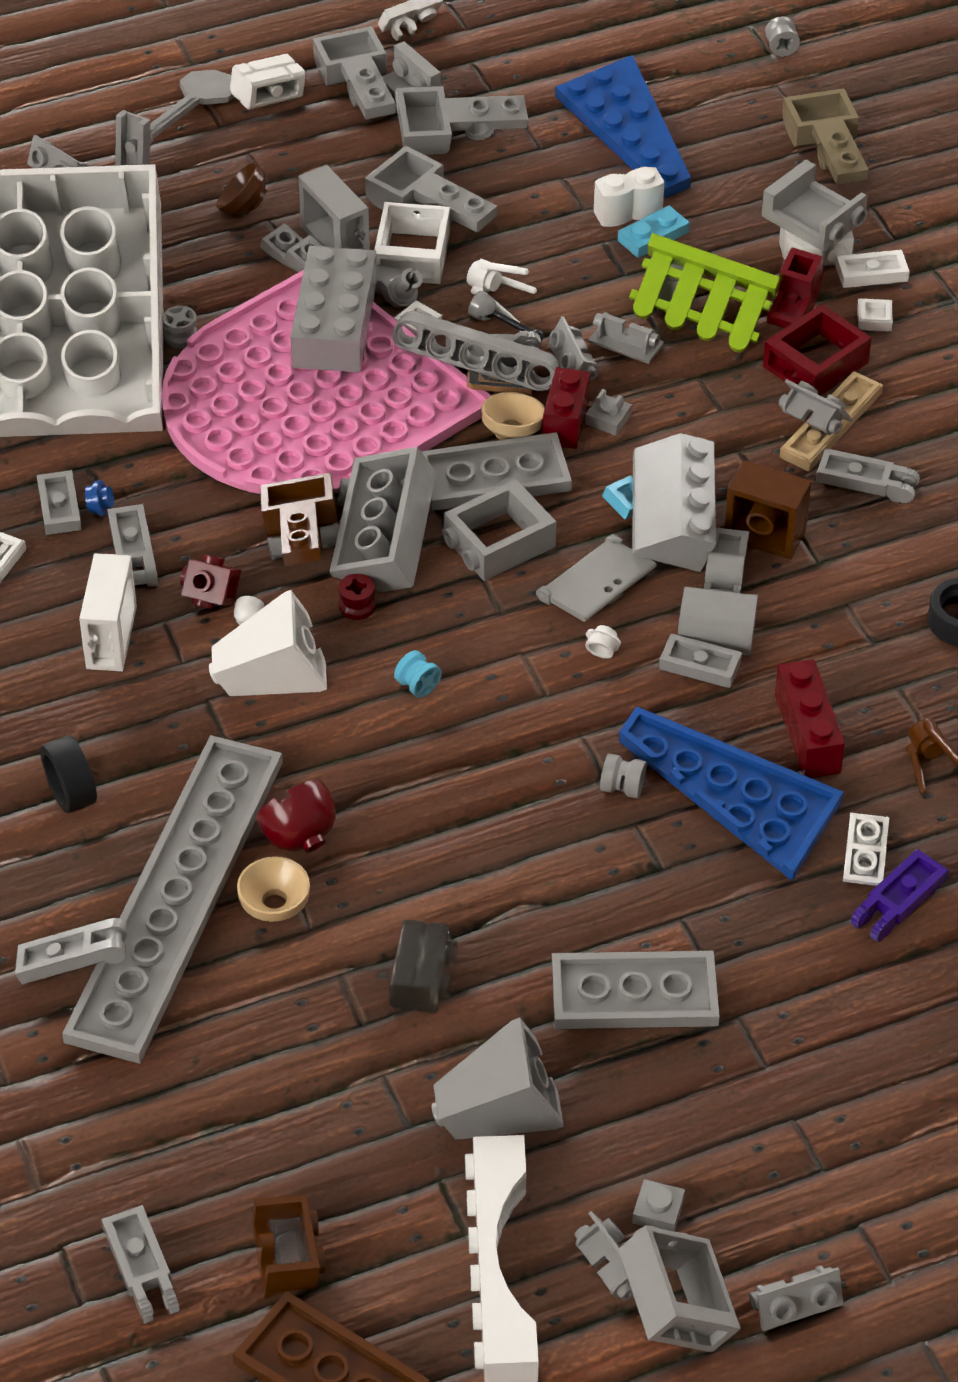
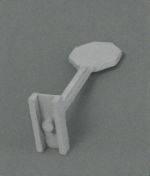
(136, 133)

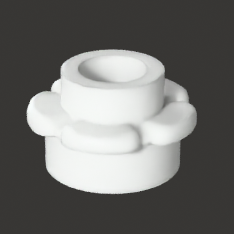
(602, 641)

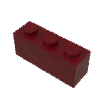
(809, 718)

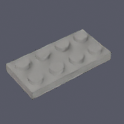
(480, 467)
(634, 989)

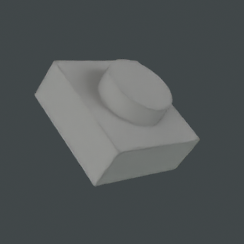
(658, 1205)

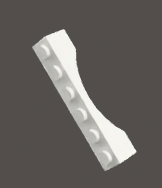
(508, 1332)

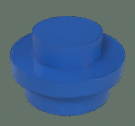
(99, 498)

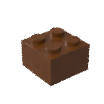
(769, 507)

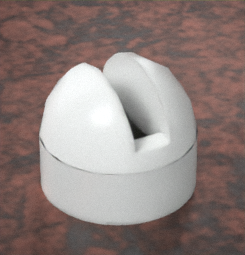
(246, 607)

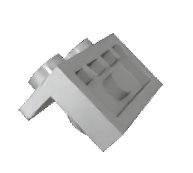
(410, 70)

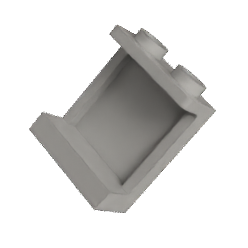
(812, 209)

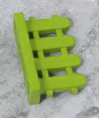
(726, 275)

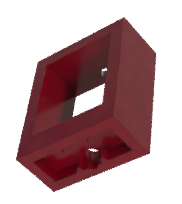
(785, 361)

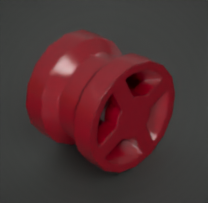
(356, 596)

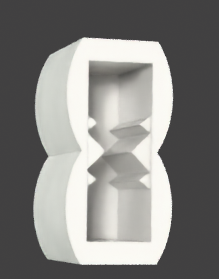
(628, 196)

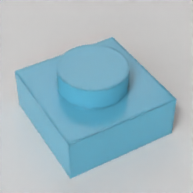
(620, 496)

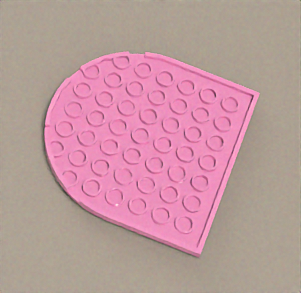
(260, 422)

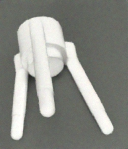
(485, 277)

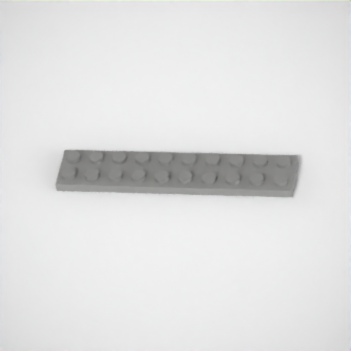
(174, 899)

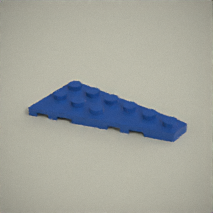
(753, 798)

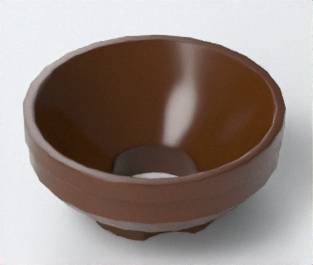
(243, 191)

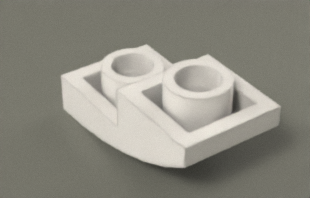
(866, 849)

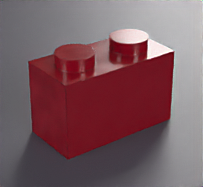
(567, 405)

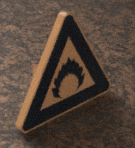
(483, 382)

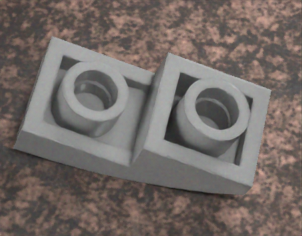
(288, 247)

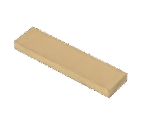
(808, 443)

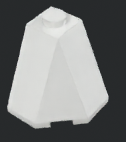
(270, 653)

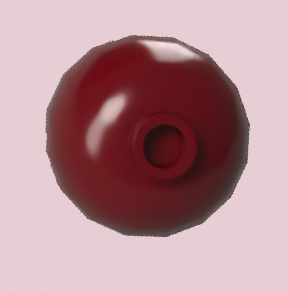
(300, 818)

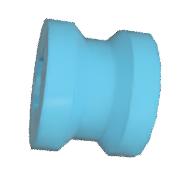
(417, 674)

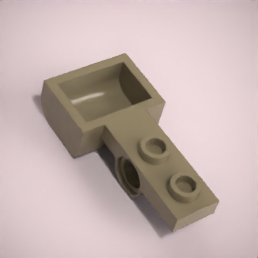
(831, 123)

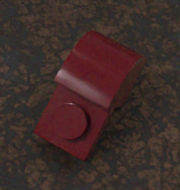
(798, 288)

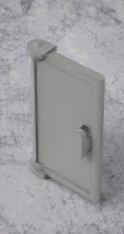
(593, 579)

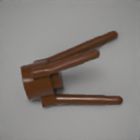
(928, 742)

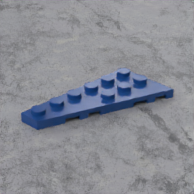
(625, 117)

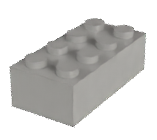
(334, 309)

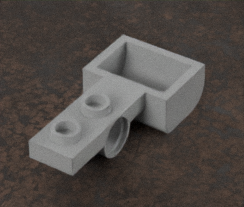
(358, 60)
(429, 117)
(419, 179)
(720, 610)

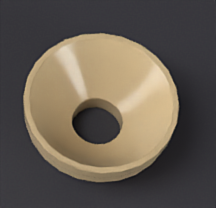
(512, 415)
(269, 878)

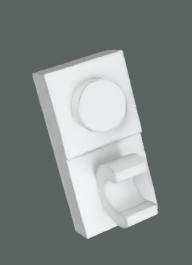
(406, 14)

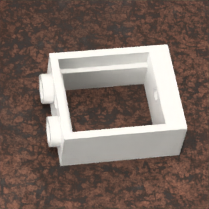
(401, 219)
(108, 612)

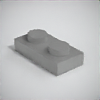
(59, 502)
(700, 660)

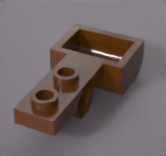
(296, 512)

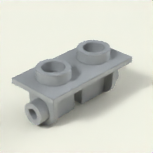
(46, 155)
(633, 341)
(571, 349)
(826, 411)
(602, 1243)
(803, 1297)

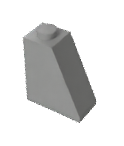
(499, 1089)

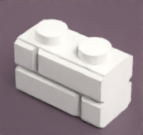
(267, 81)

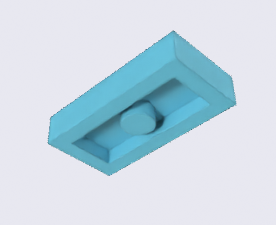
(664, 222)

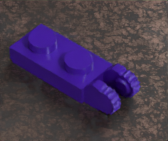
(900, 893)

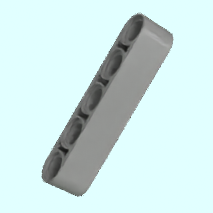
(459, 355)

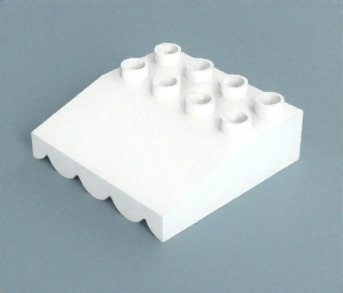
(80, 300)

